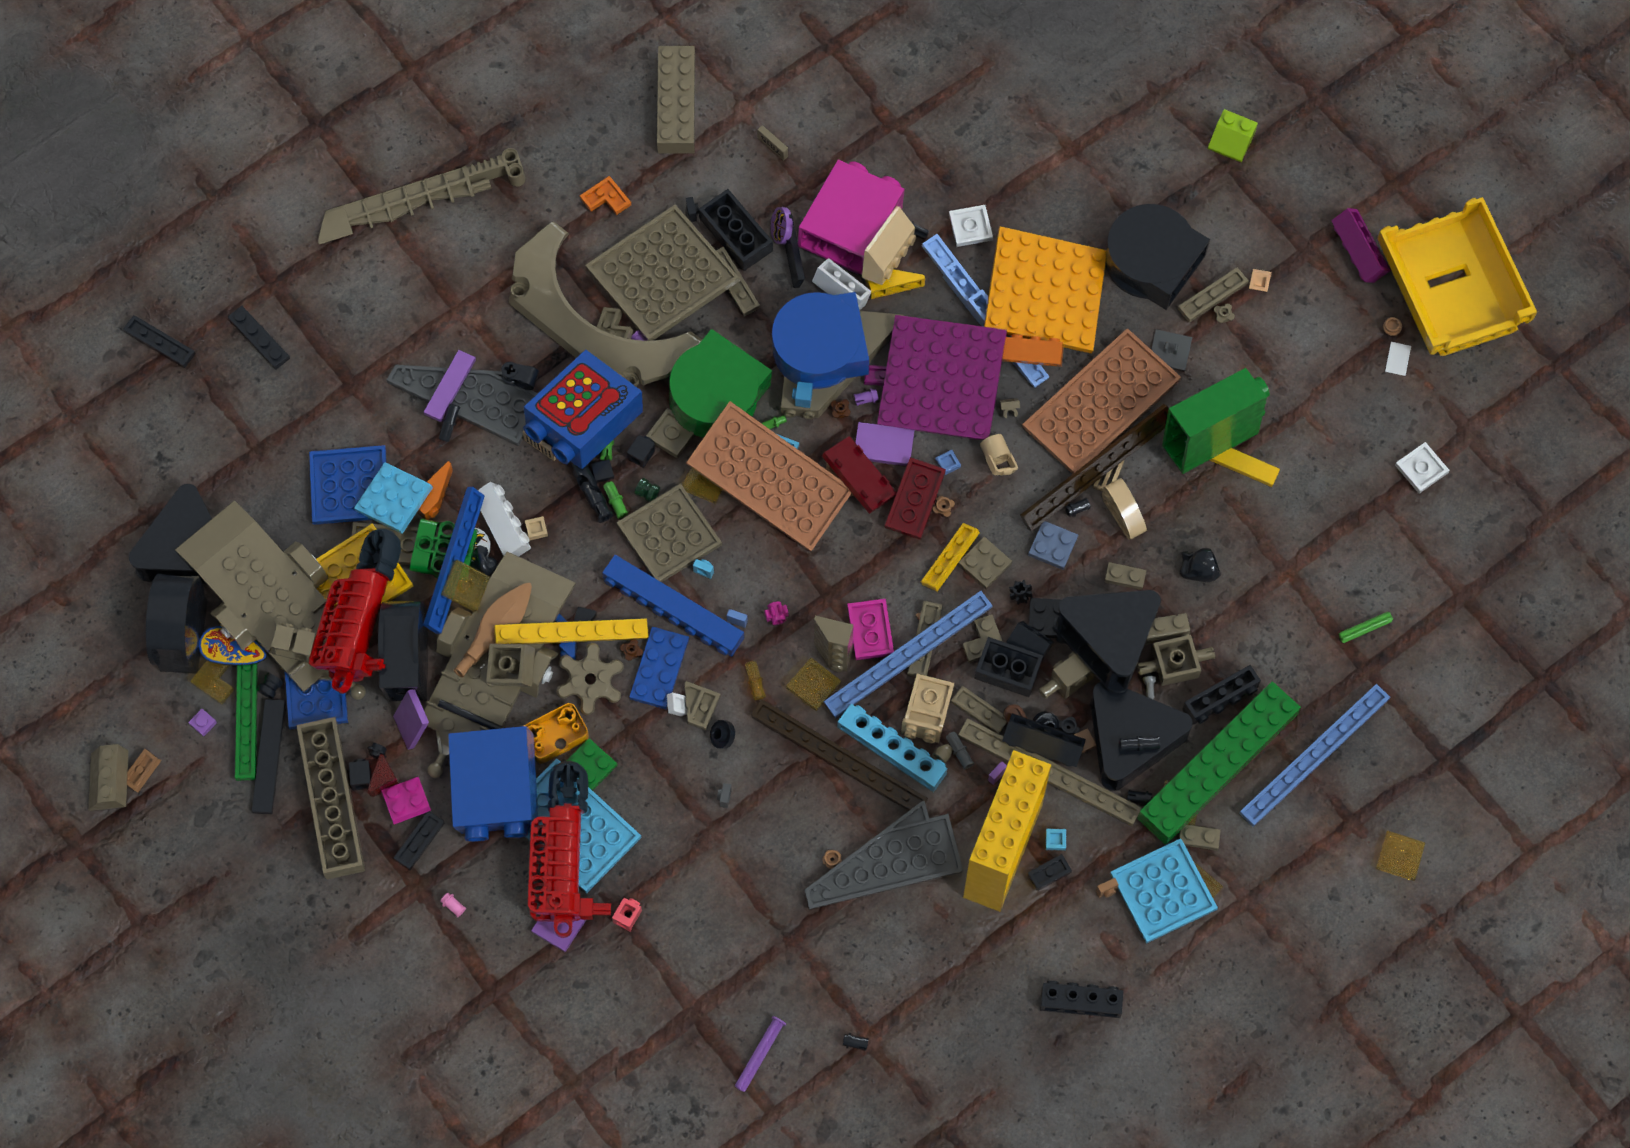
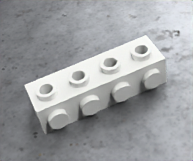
(502, 521)

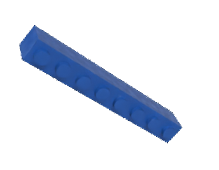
(673, 606)

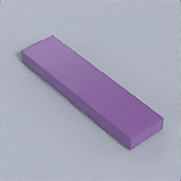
(449, 385)

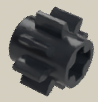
(1021, 592)

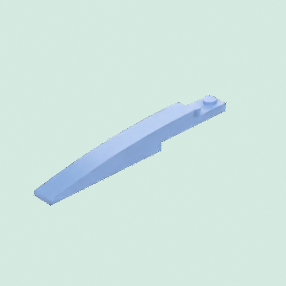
(972, 297)

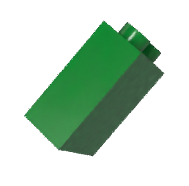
(1215, 420)

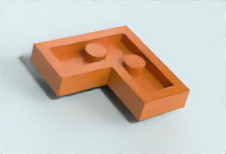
(607, 192)

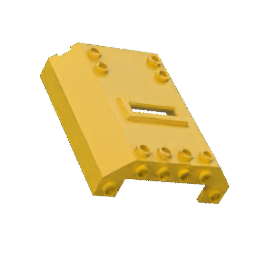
(1467, 309)

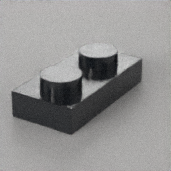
(1049, 872)

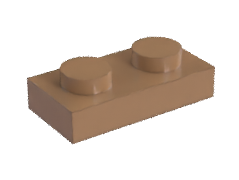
(142, 770)

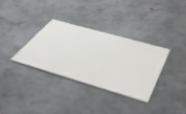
(1398, 358)

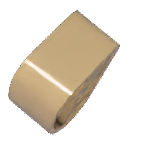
(1124, 508)

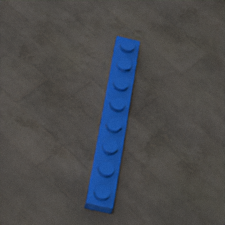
(456, 550)

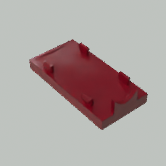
(859, 474)
(915, 498)

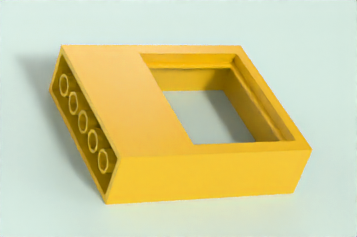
(1006, 830)

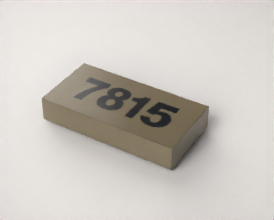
(773, 142)

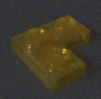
(209, 681)

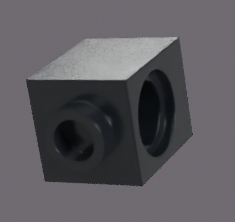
(641, 450)
(360, 774)

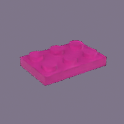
(870, 629)

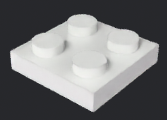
(970, 225)
(1422, 467)

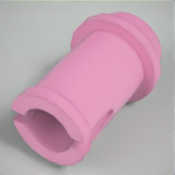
(452, 904)

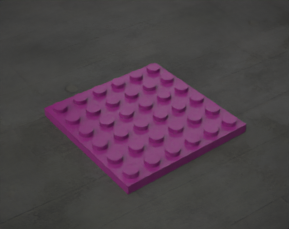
(942, 377)

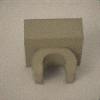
(1009, 404)

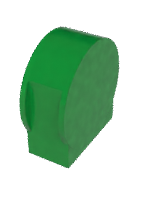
(711, 377)

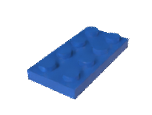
(659, 667)

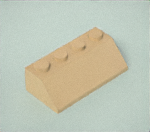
(888, 247)

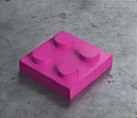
(406, 800)

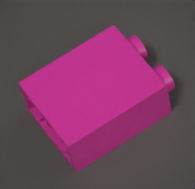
(848, 214)

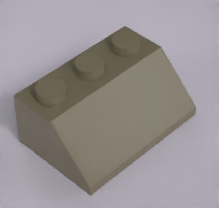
(108, 777)

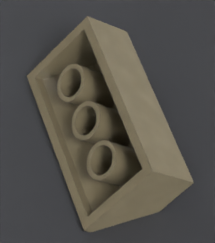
(834, 642)

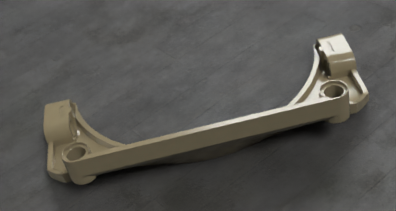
(543, 303)

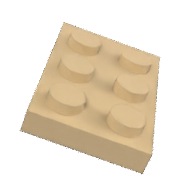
(927, 708)

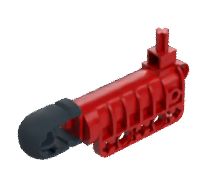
(353, 619)
(562, 854)

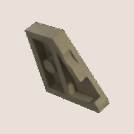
(700, 705)

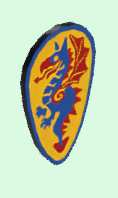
(225, 651)

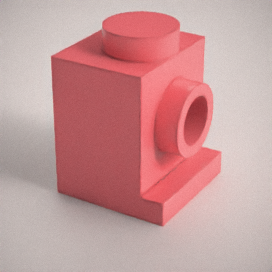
(627, 906)

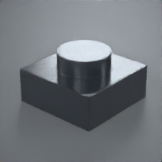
(692, 209)

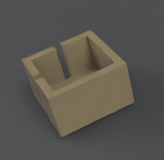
(293, 642)

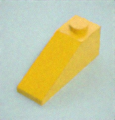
(898, 282)

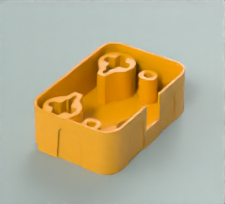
(554, 727)

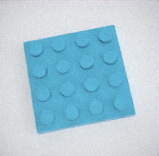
(1164, 890)

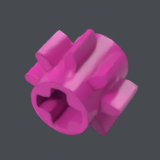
(776, 613)

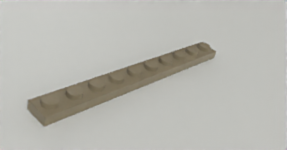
(1058, 777)

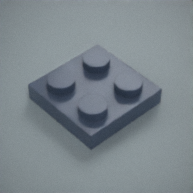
(1053, 545)

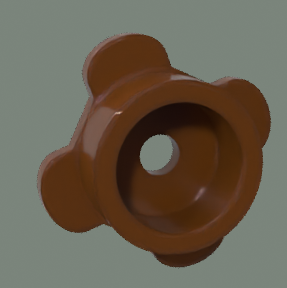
(845, 412)
(629, 655)

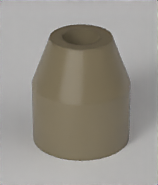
(943, 753)

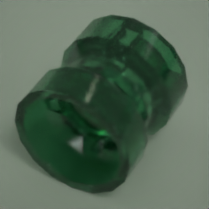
(647, 490)

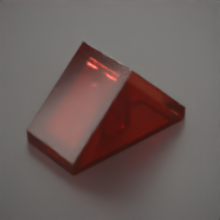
(382, 777)

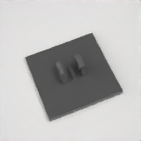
(1172, 348)

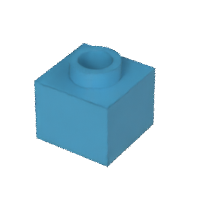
(803, 394)

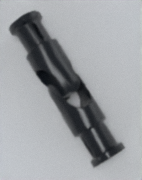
(592, 492)

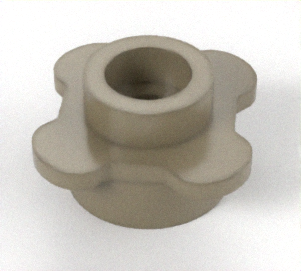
(1221, 318)

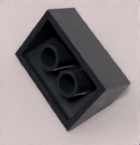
(1008, 667)

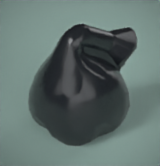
(483, 562)
(1200, 566)

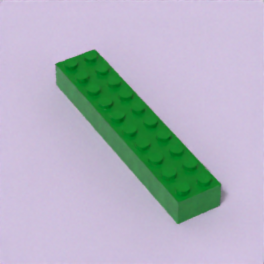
(1218, 763)

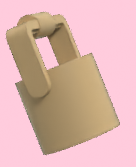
(996, 453)

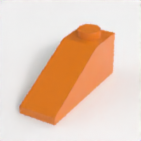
(433, 502)

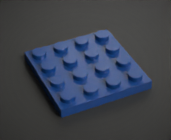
(340, 480)

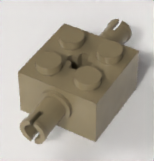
(1187, 660)
(1067, 677)

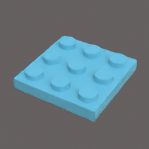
(393, 497)

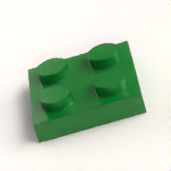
(595, 762)

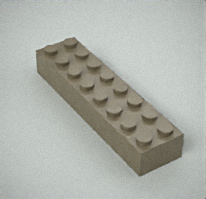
(330, 798)

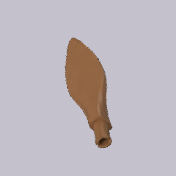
(505, 610)

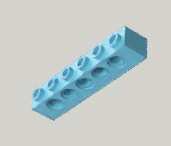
(929, 779)

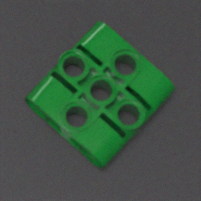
(427, 535)

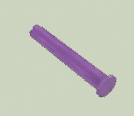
(759, 1054)

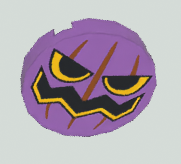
(781, 225)

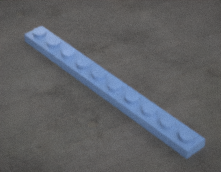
(908, 654)
(1314, 755)

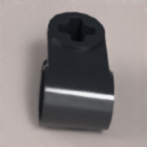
(520, 375)

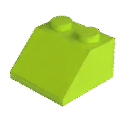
(1232, 135)

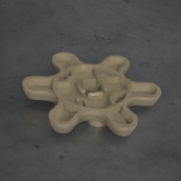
(579, 669)

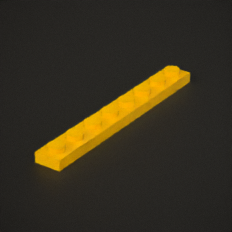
(571, 631)

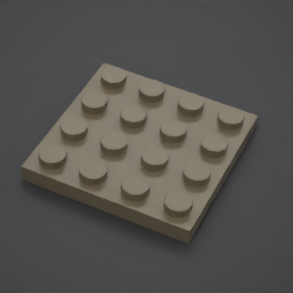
(669, 533)

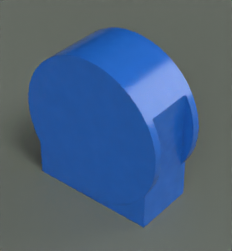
(820, 339)

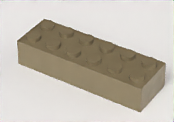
(676, 99)

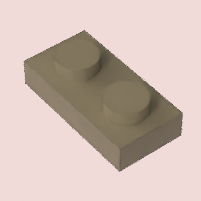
(1125, 576)
(1200, 837)

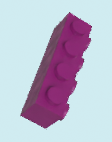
(1360, 245)

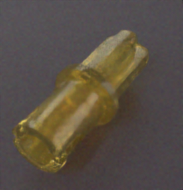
(755, 680)

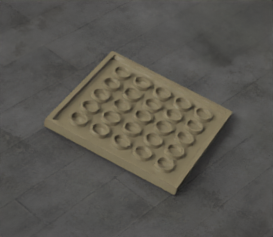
(662, 273)

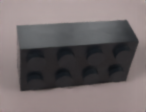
(735, 229)

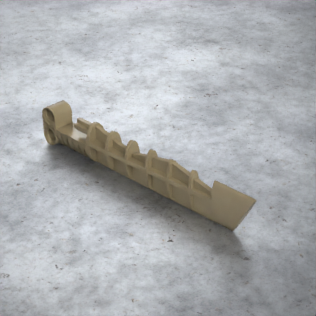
(399, 201)

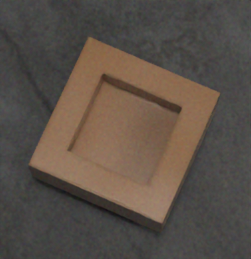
(1108, 888)

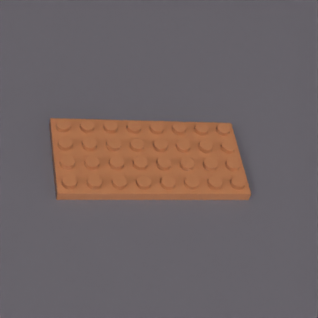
(1101, 401)
(769, 476)

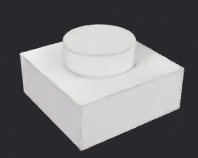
(676, 704)

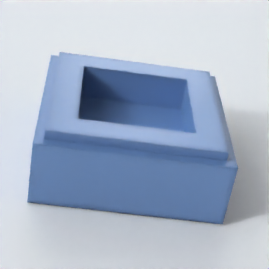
(948, 461)
(737, 618)

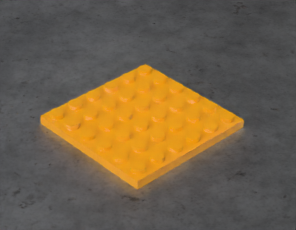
(1045, 288)

